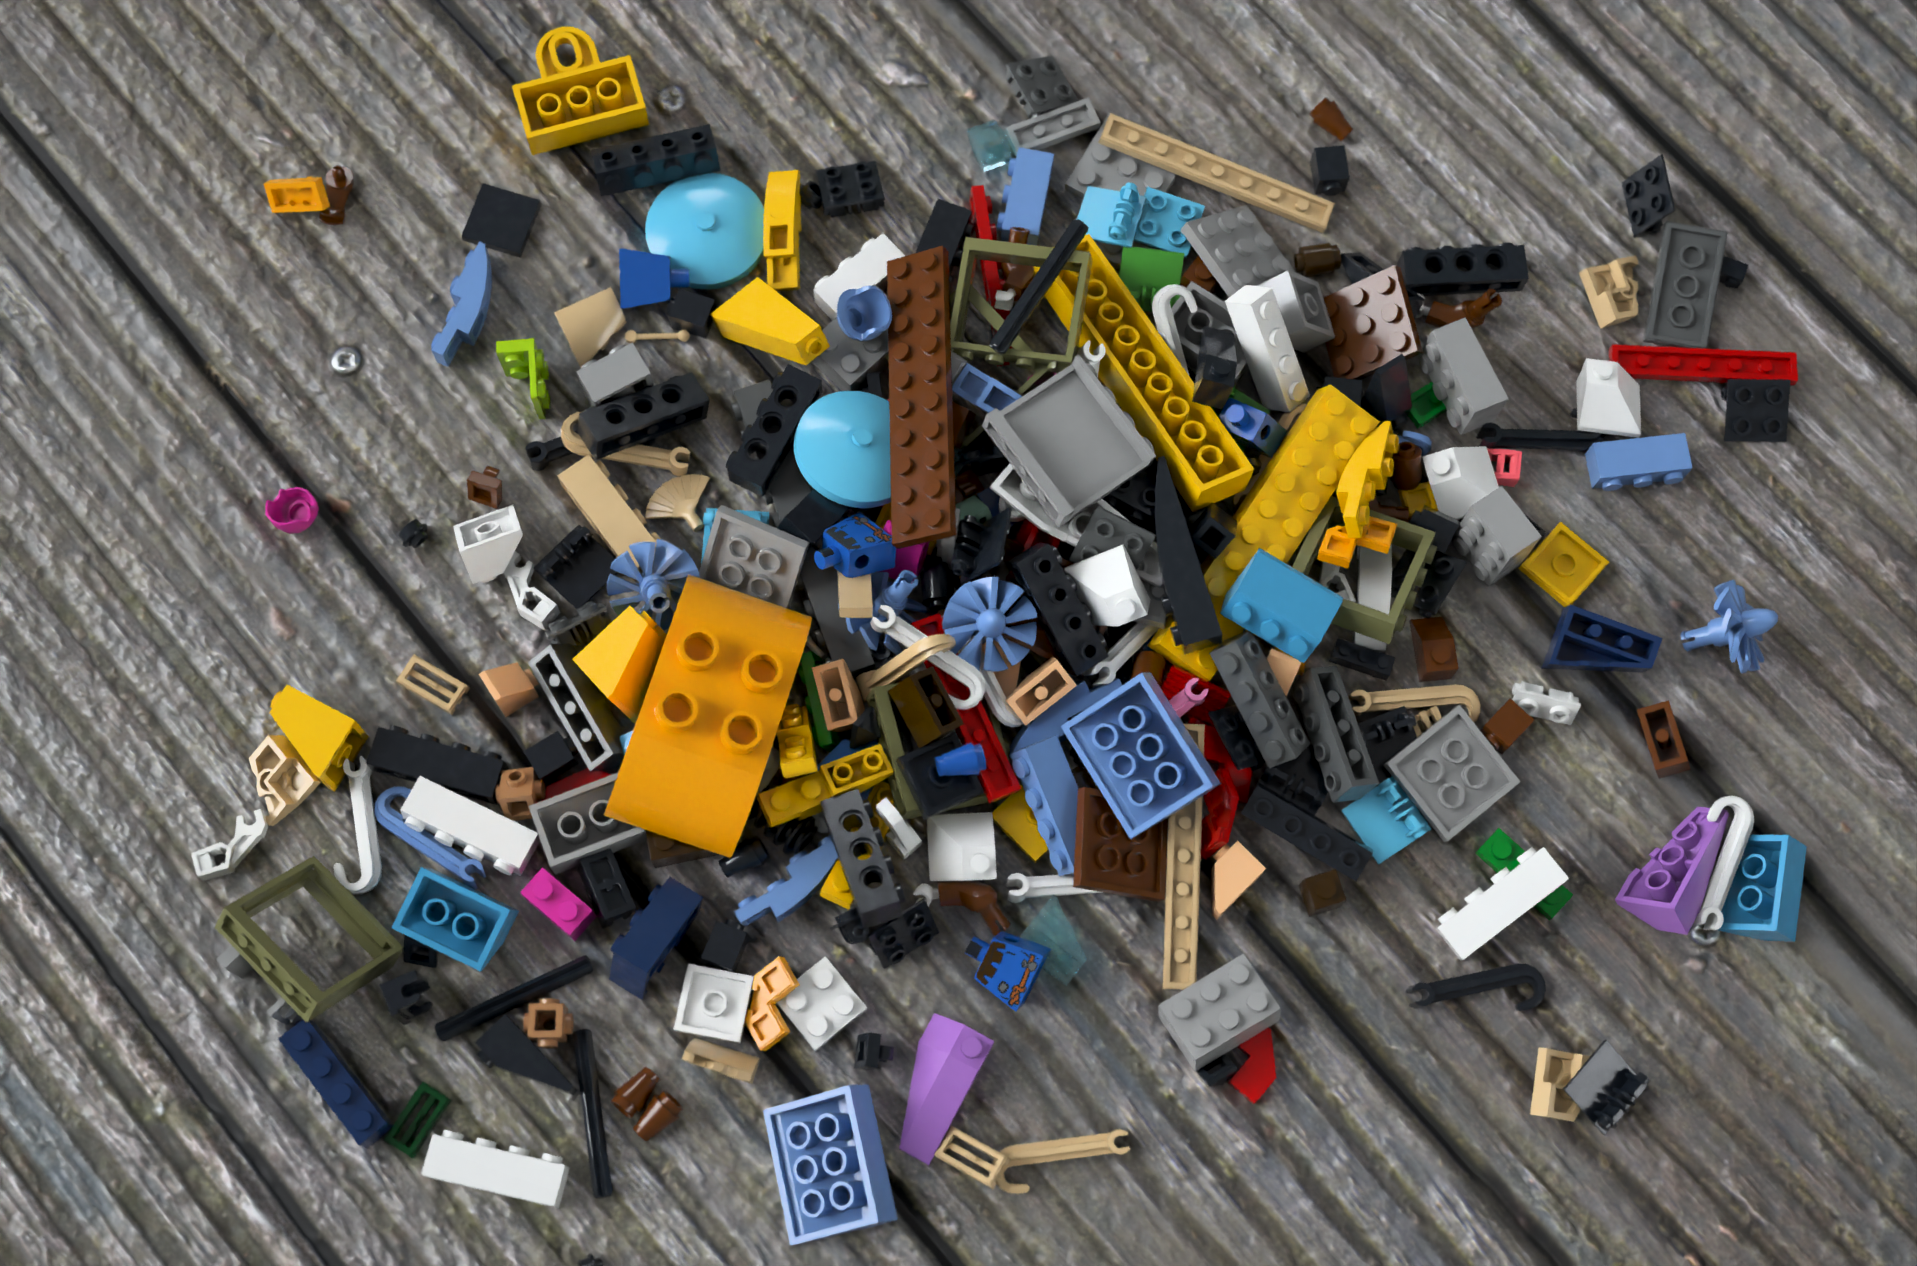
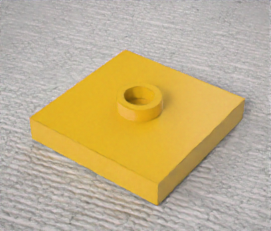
(1563, 565)
(1020, 825)

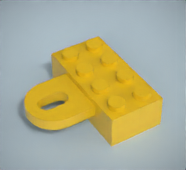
(580, 99)

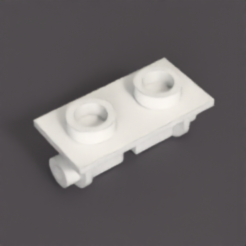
(1557, 706)

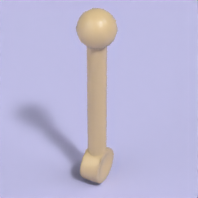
(632, 336)

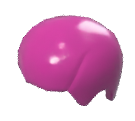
(292, 510)

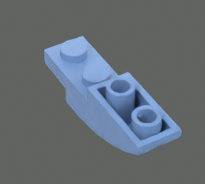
(472, 298)
(983, 390)
(1068, 706)
(783, 898)

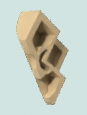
(1612, 291)
(591, 324)
(281, 777)
(722, 1060)
(1552, 1074)

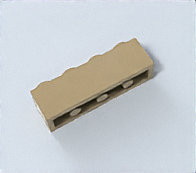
(605, 506)

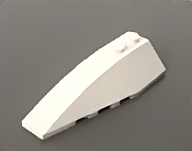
(1018, 495)

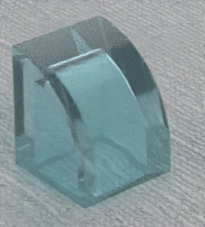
(989, 145)

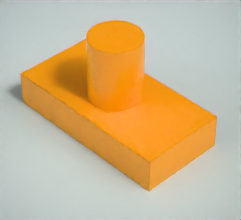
(296, 195)

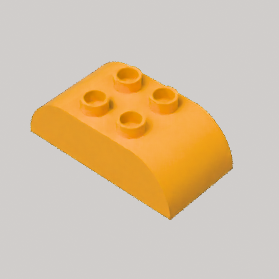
(709, 717)

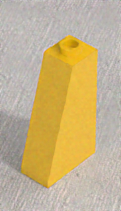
(770, 323)

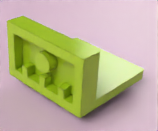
(521, 359)

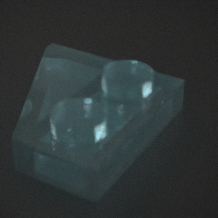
(1055, 932)

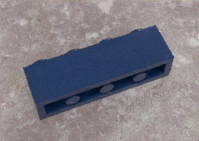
(336, 1083)

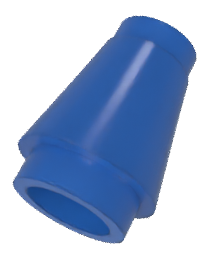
(962, 761)

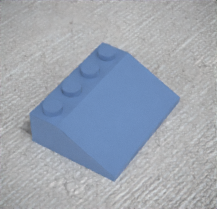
(1140, 754)
(829, 1164)

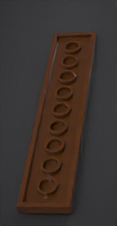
(921, 399)

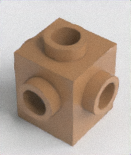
(518, 791)
(540, 1014)

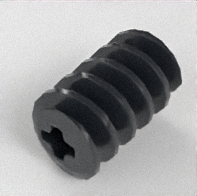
(790, 832)

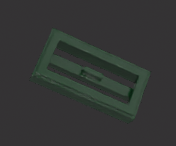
(428, 1127)

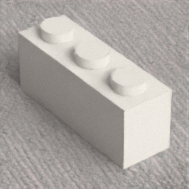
(862, 270)

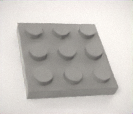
(1113, 169)
(1236, 248)
(753, 557)
(1451, 773)

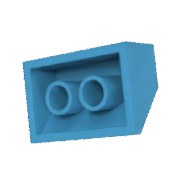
(1281, 605)
(1766, 889)
(454, 918)

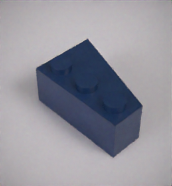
(1599, 644)
(653, 935)

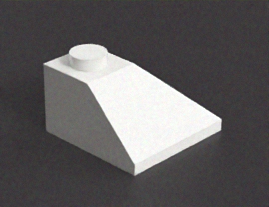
(1608, 399)
(1459, 478)
(488, 543)
(1110, 587)
(961, 847)

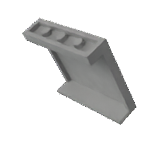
(1070, 441)

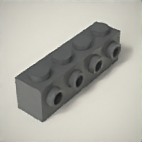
(1260, 698)
(579, 707)
(1334, 734)

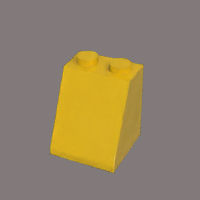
(624, 659)
(318, 734)

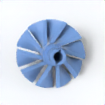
(658, 584)
(893, 595)
(977, 606)
(1735, 627)

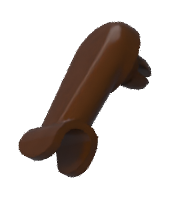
(338, 187)

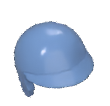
(864, 313)

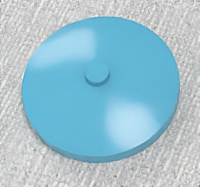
(709, 228)
(846, 448)

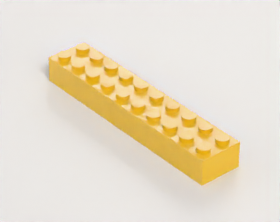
(1152, 385)
(1279, 508)

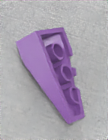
(1675, 880)
(941, 1078)

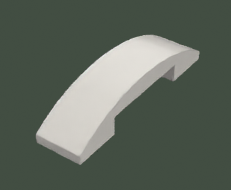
(1373, 588)

